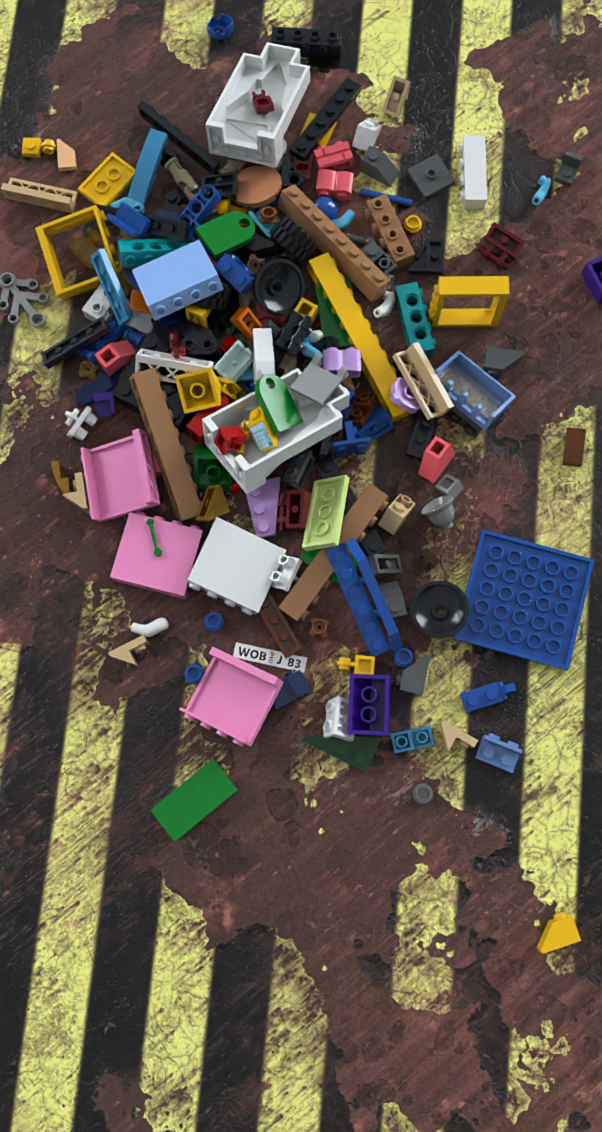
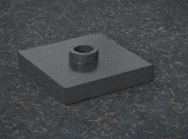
(430, 176)

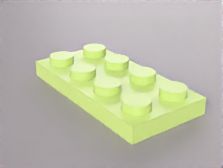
(326, 513)

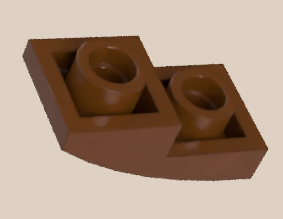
(362, 409)
(574, 447)

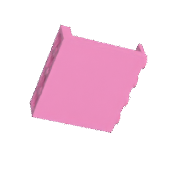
(120, 477)
(140, 567)
(233, 698)

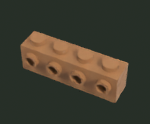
(389, 231)

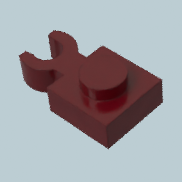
(262, 103)

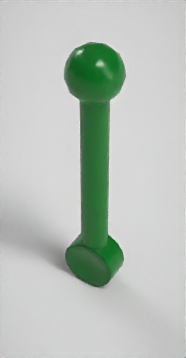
(157, 551)

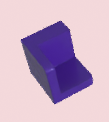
(104, 404)

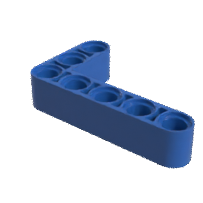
(197, 219)

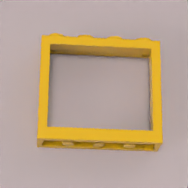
(65, 223)
(469, 287)

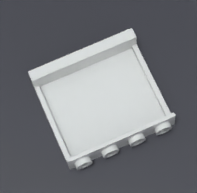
(235, 566)

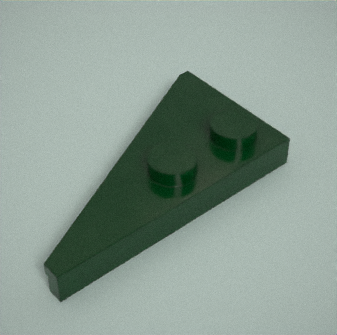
(355, 753)

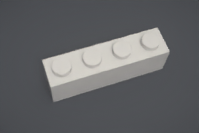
(473, 172)

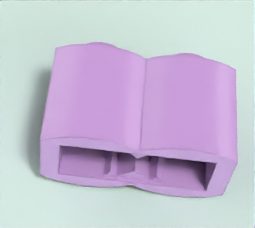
(335, 358)

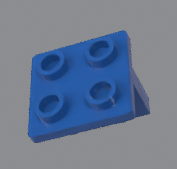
(350, 444)

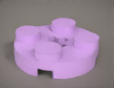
(402, 399)

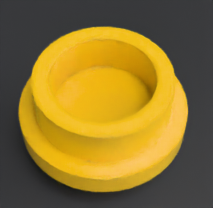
(412, 224)

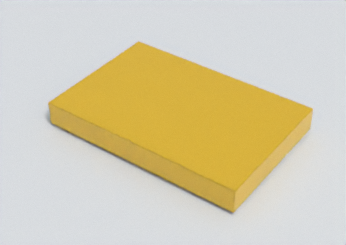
(107, 181)

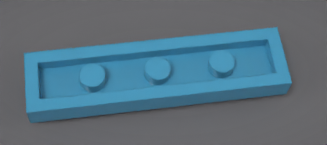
(111, 286)

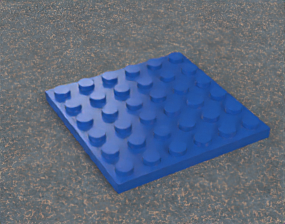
(525, 599)

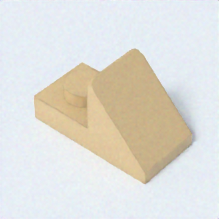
(396, 96)
(79, 497)
(124, 652)
(450, 733)

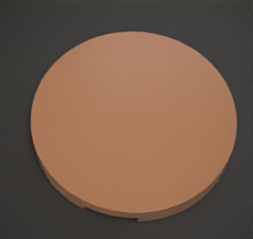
(258, 186)

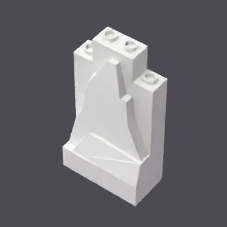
(236, 128)
(254, 467)

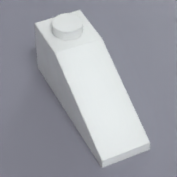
(262, 353)

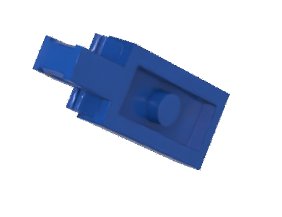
(486, 695)

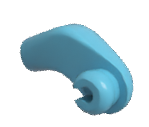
(543, 190)
(134, 204)
(344, 221)
(308, 350)

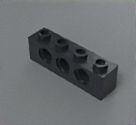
(311, 42)

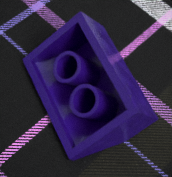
(369, 705)

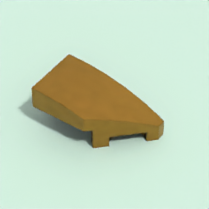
(63, 483)

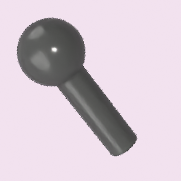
(361, 240)

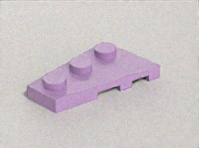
(264, 507)

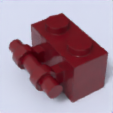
(504, 241)
(293, 510)

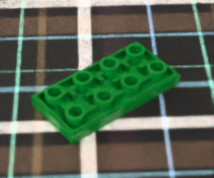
(328, 321)
(194, 800)

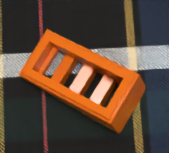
(240, 319)

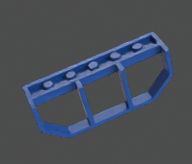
(358, 600)

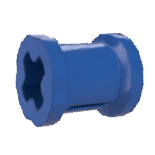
(133, 337)

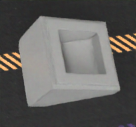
(449, 486)

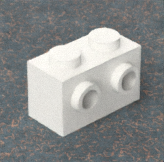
(98, 306)

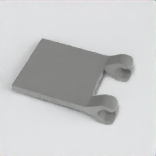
(318, 383)

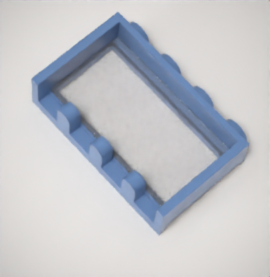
(473, 390)

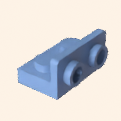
(498, 753)

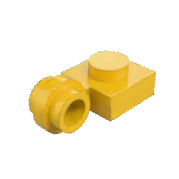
(33, 146)
(361, 664)

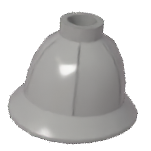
(440, 511)

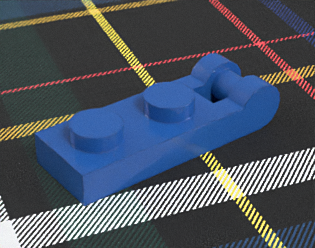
(115, 332)

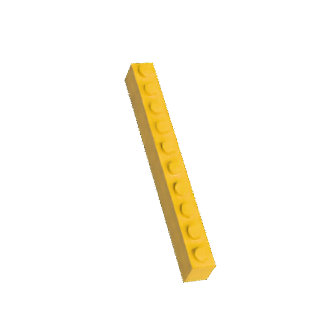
(373, 359)

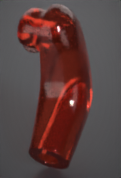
(174, 344)

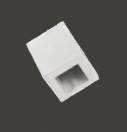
(366, 134)

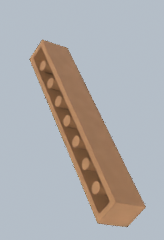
(331, 239)
(166, 443)
(320, 571)

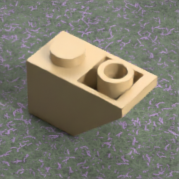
(396, 513)

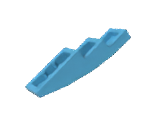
(147, 165)

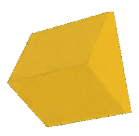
(199, 390)

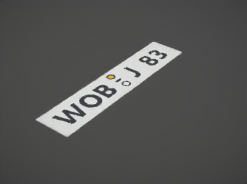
(269, 657)

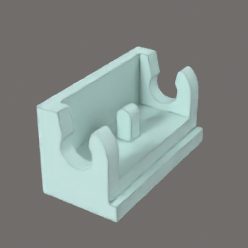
(234, 362)

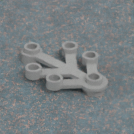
(21, 298)

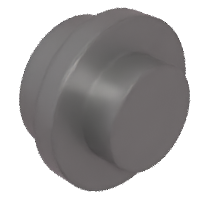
(422, 793)

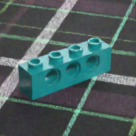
(141, 251)
(411, 293)

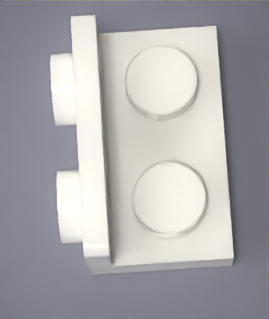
(337, 719)

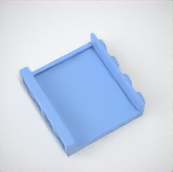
(177, 279)

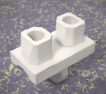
(86, 416)
(286, 573)

